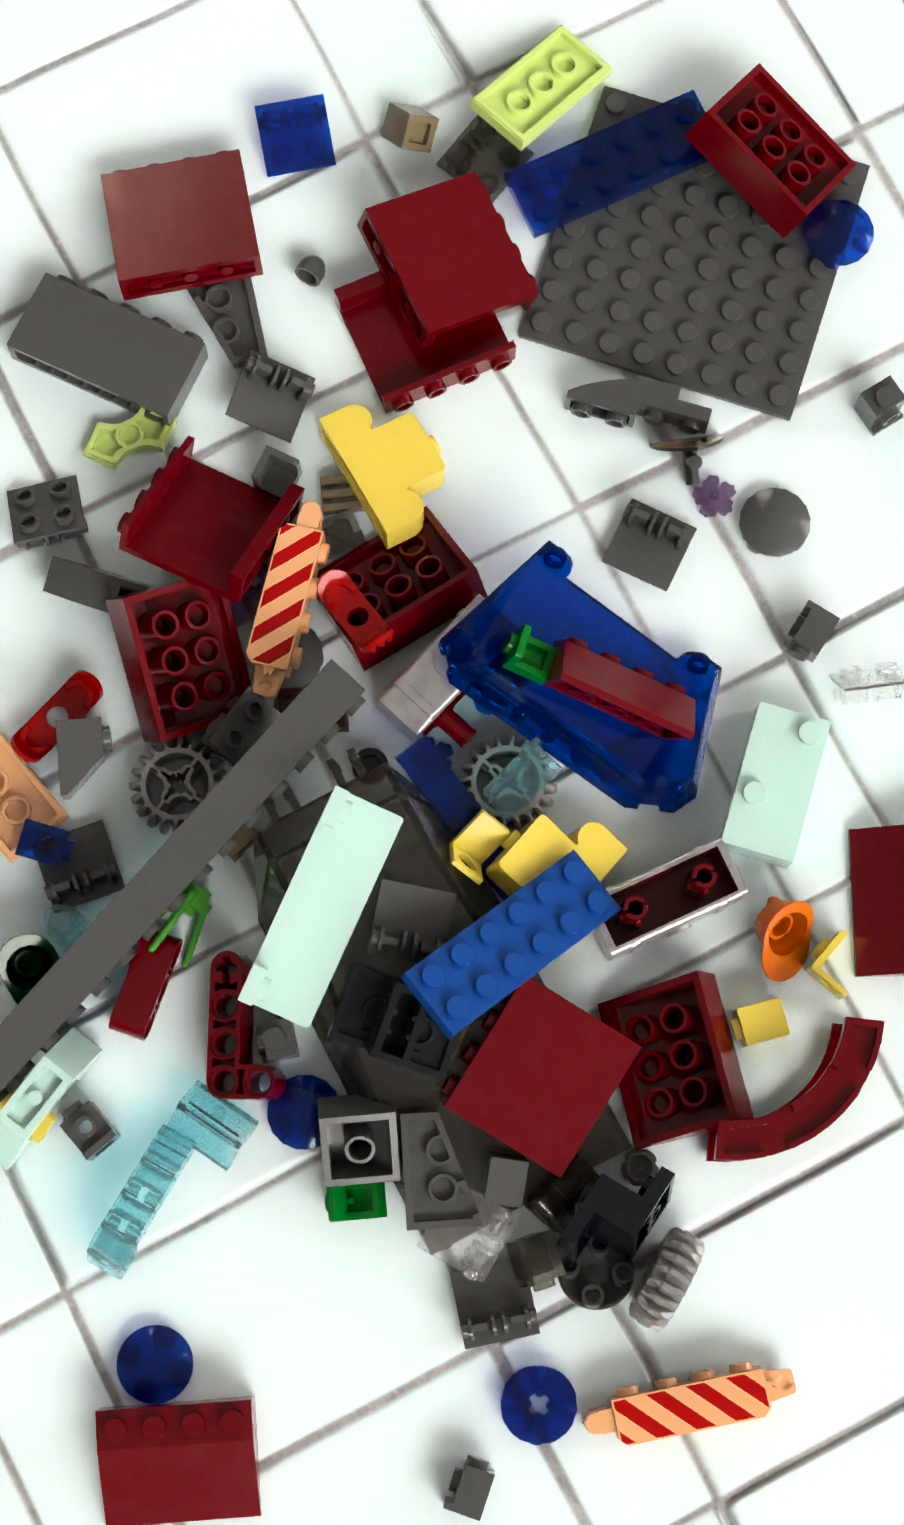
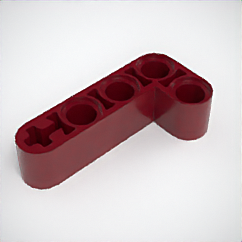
(241, 1027)

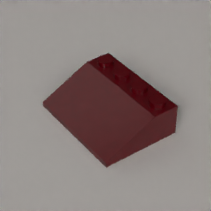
(770, 150)
(409, 586)
(178, 656)
(877, 900)
(686, 1064)
(179, 1461)

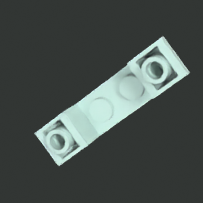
(42, 1091)

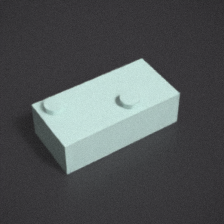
(774, 784)

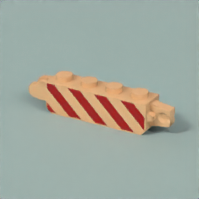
(286, 600)
(691, 1405)

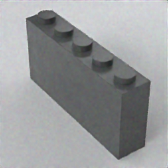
(108, 349)

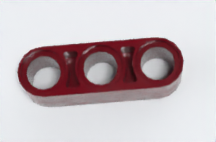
(145, 987)

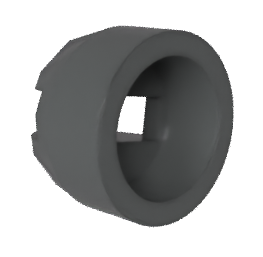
(311, 270)

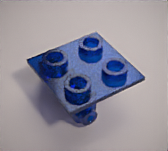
(295, 135)

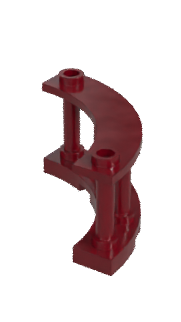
(819, 1104)

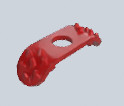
(344, 598)
(76, 696)

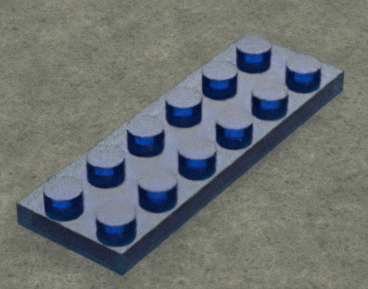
(607, 165)

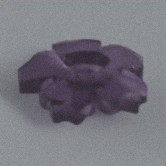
(713, 497)

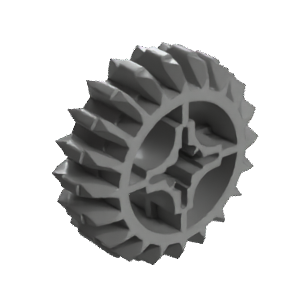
(483, 762)
(187, 772)
(666, 1279)

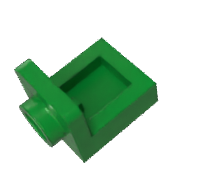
(528, 655)
(356, 1202)

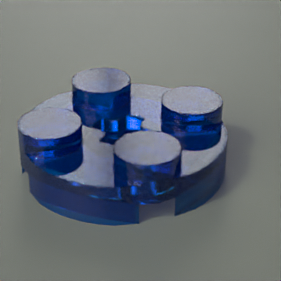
(561, 1407)

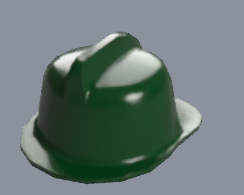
(24, 963)

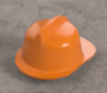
(784, 936)

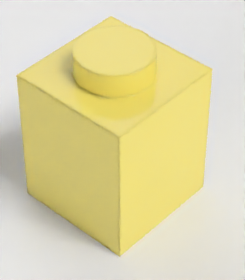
(759, 1023)

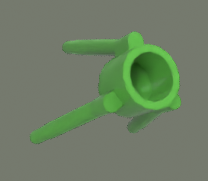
(195, 903)

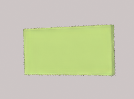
(540, 87)

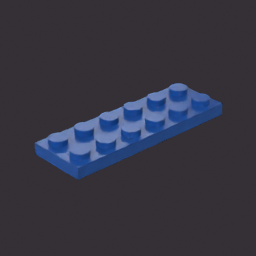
(510, 944)

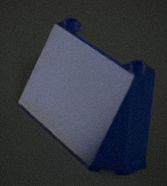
(601, 749)

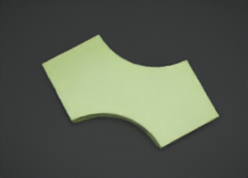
(114, 442)

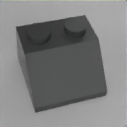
(80, 752)
(357, 1141)

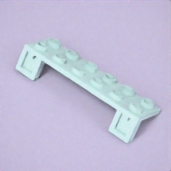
(321, 907)

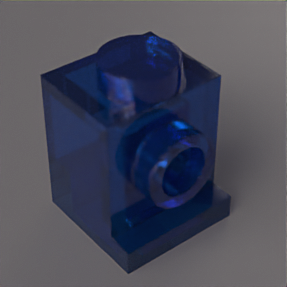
(30, 840)

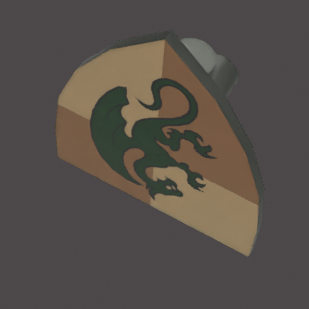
(689, 449)

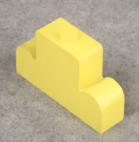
(385, 468)
(543, 844)

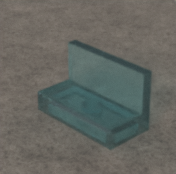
(521, 780)
(213, 1123)

